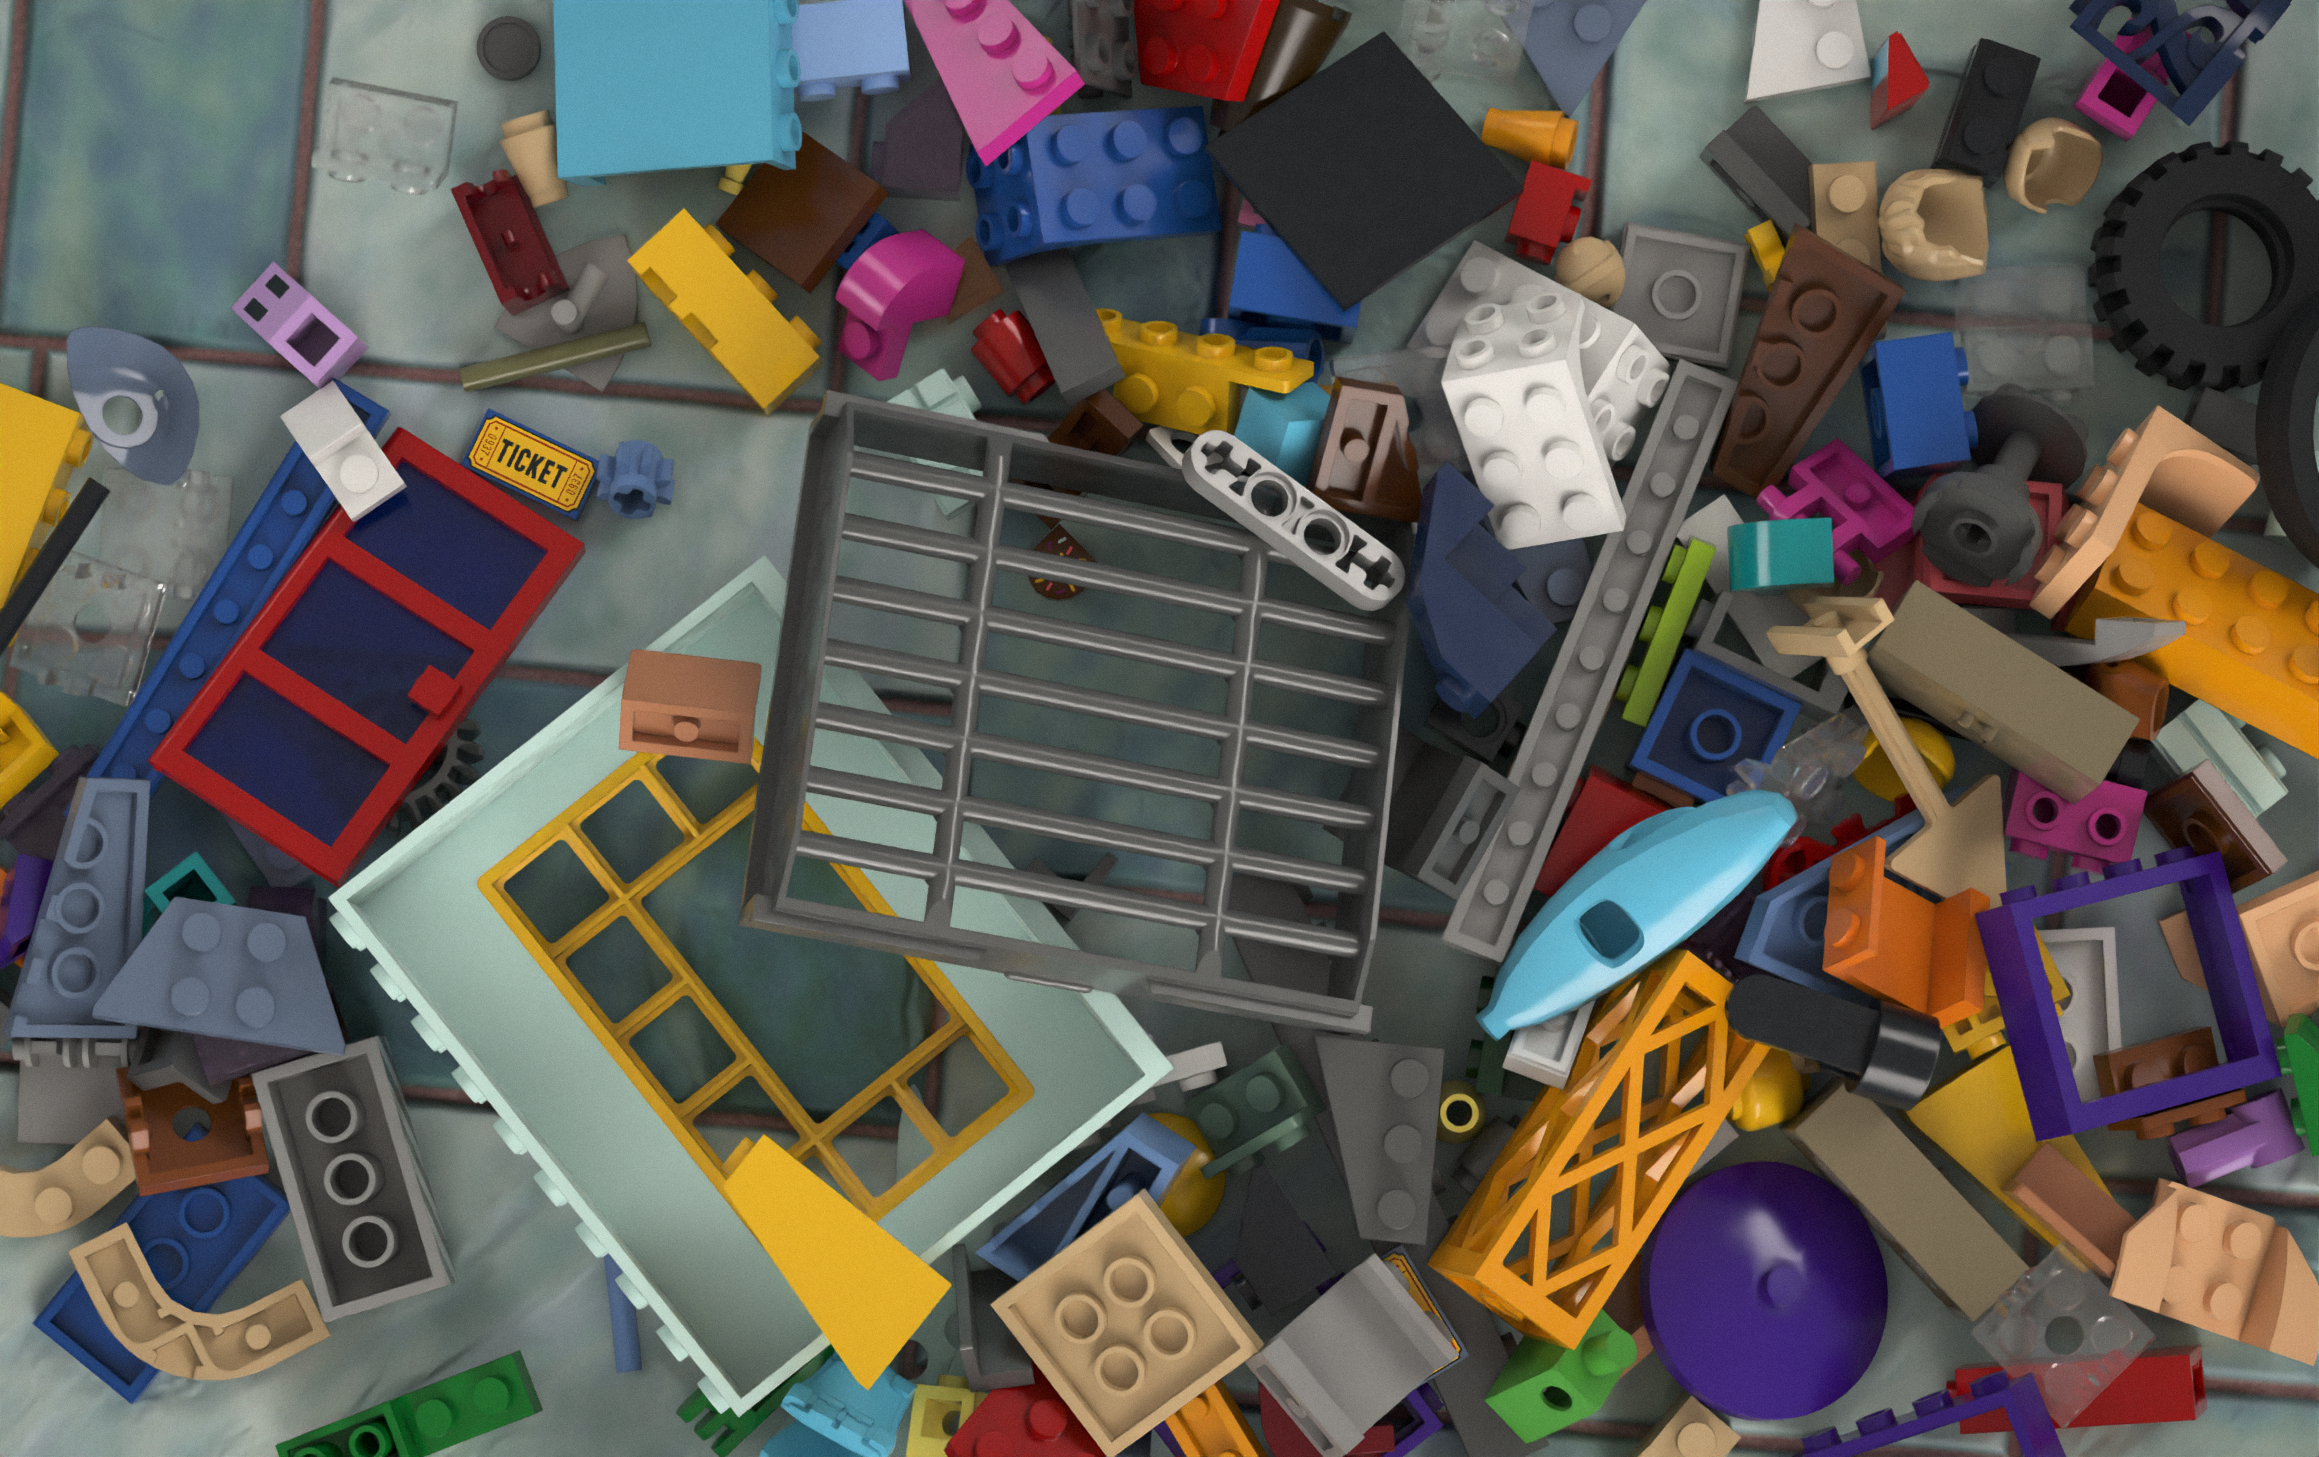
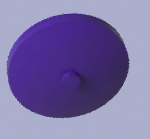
(1763, 1291)

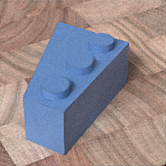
(1132, 1159)

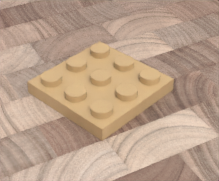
(1127, 1324)

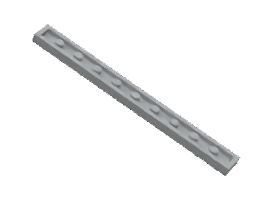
(1592, 660)

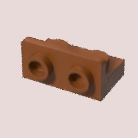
(2159, 1060)

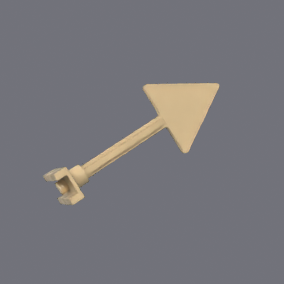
(1959, 841)

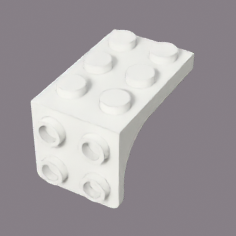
(1618, 362)
(1529, 421)

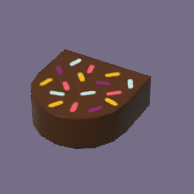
(1063, 544)

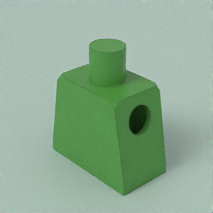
(1574, 1379)

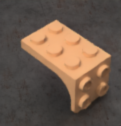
(2159, 466)

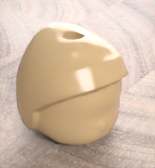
(1592, 270)

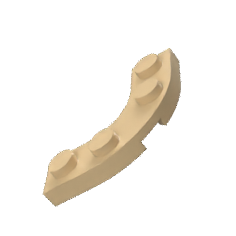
(69, 1189)
(184, 1340)

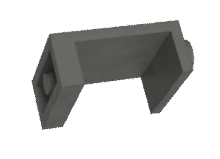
(1818, 701)
(1440, 814)

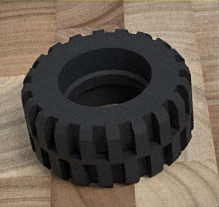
(2131, 279)

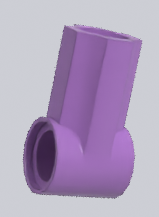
(2250, 1135)

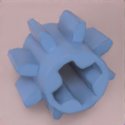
(635, 479)

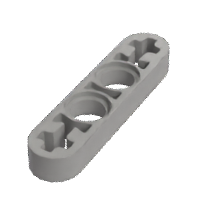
(1287, 530)

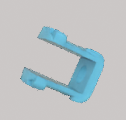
(842, 1416)

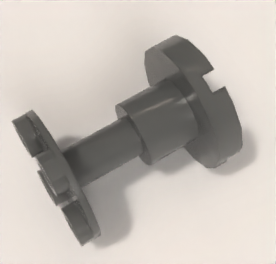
(1982, 520)

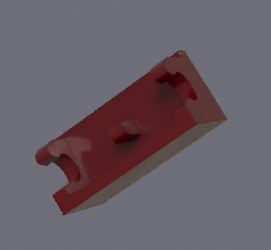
(510, 241)

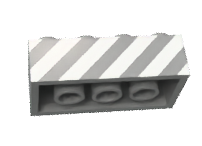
(354, 1178)

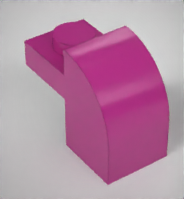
(2114, 97)
(888, 290)

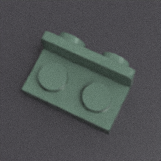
(1253, 1109)

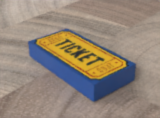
(532, 465)

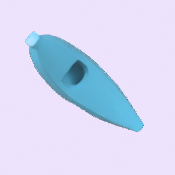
(1634, 905)

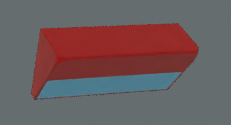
(1895, 80)

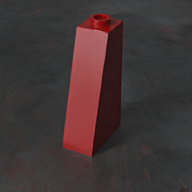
(2154, 1388)

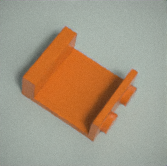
(1900, 942)

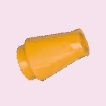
(1532, 135)

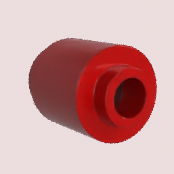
(1012, 355)

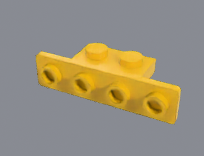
(1192, 378)

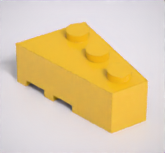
(727, 310)

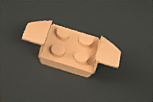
(2281, 945)
(2220, 1272)

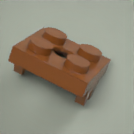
(169, 1163)

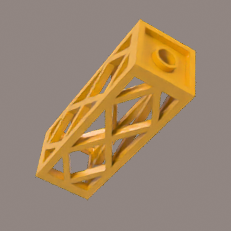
(1562, 1125)

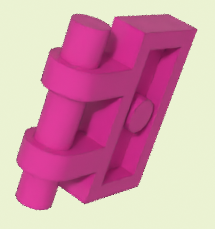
(1861, 505)

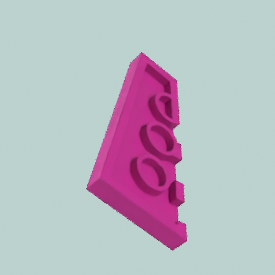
(994, 68)

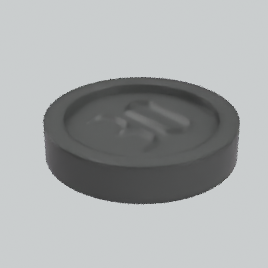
(508, 48)

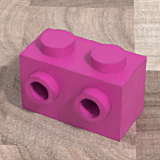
(2094, 830)

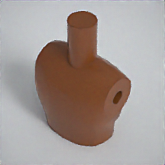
(2133, 689)

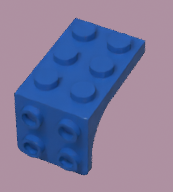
(1096, 183)

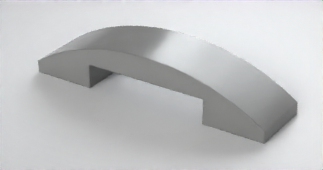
(2114, 637)

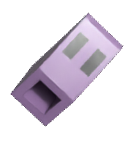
(299, 327)

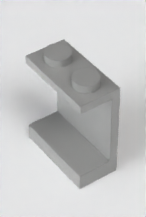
(1352, 1356)

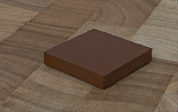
(803, 215)
(2209, 816)

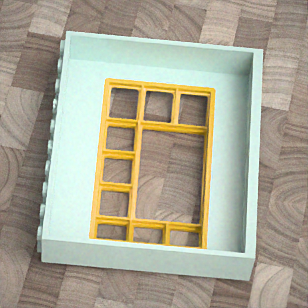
(594, 1109)

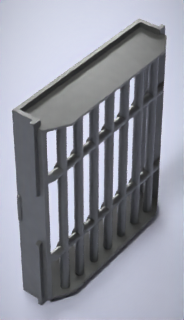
(1029, 456)

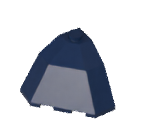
(1463, 597)

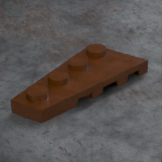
(1804, 351)

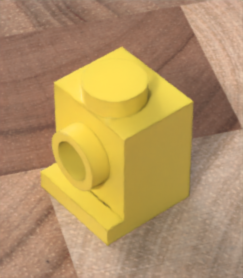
(934, 1411)

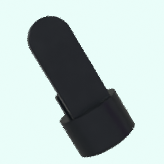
(1877, 1049)

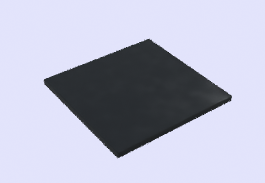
(1363, 170)

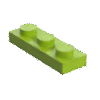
(1663, 629)

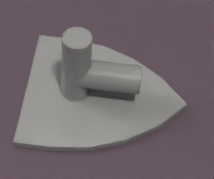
(598, 301)

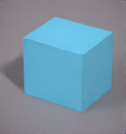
(1284, 426)

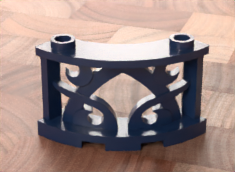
(2192, 64)

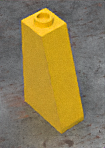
(1986, 1130)
(840, 1262)

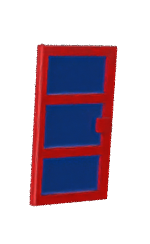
(367, 660)

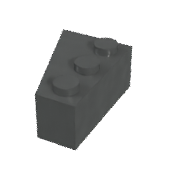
(1385, 1131)

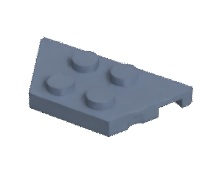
(1572, 43)
(228, 978)

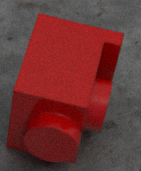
(1545, 212)

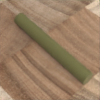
(555, 357)

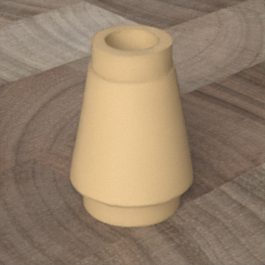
(532, 152)

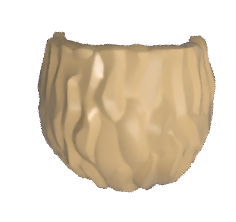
(1936, 224)

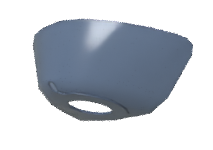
(124, 364)

